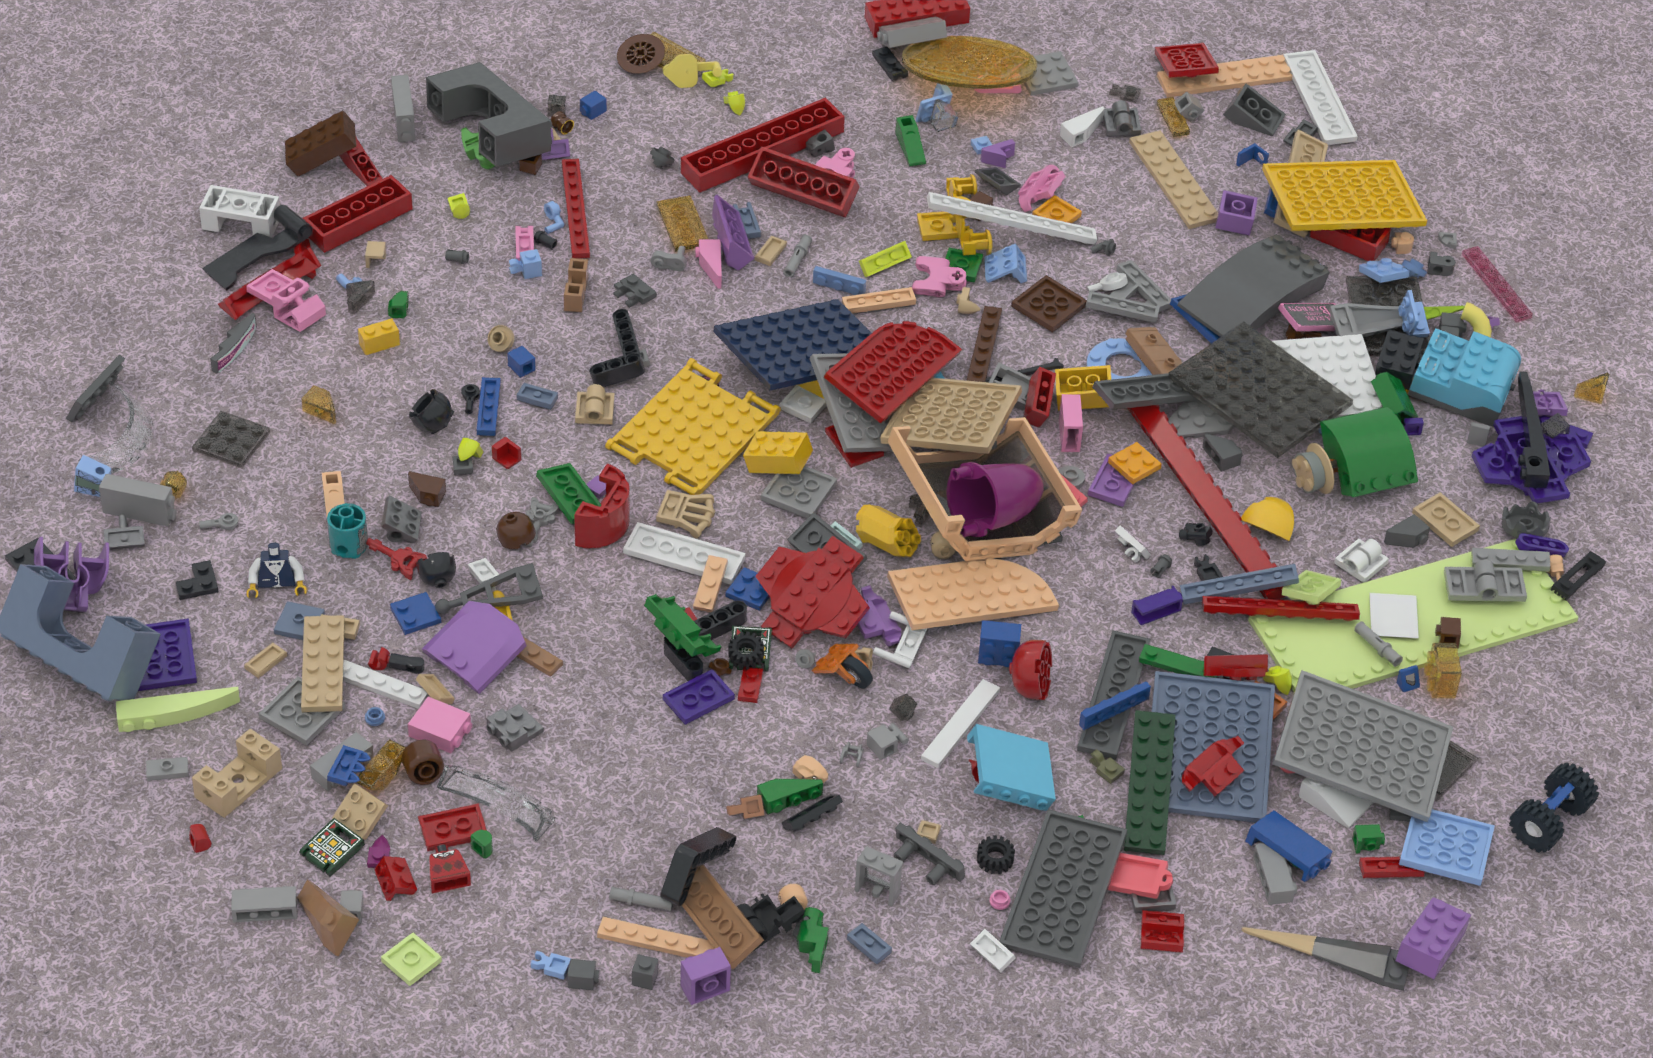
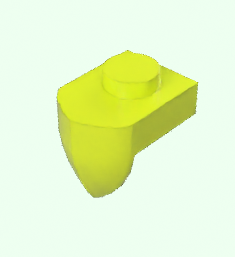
(736, 101)
(459, 206)
(468, 448)
(1280, 677)

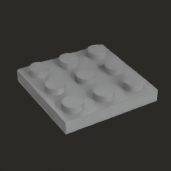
(1051, 75)
(799, 492)
(286, 714)

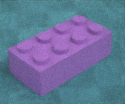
(1433, 938)

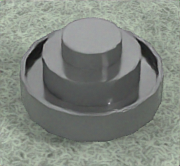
(661, 156)

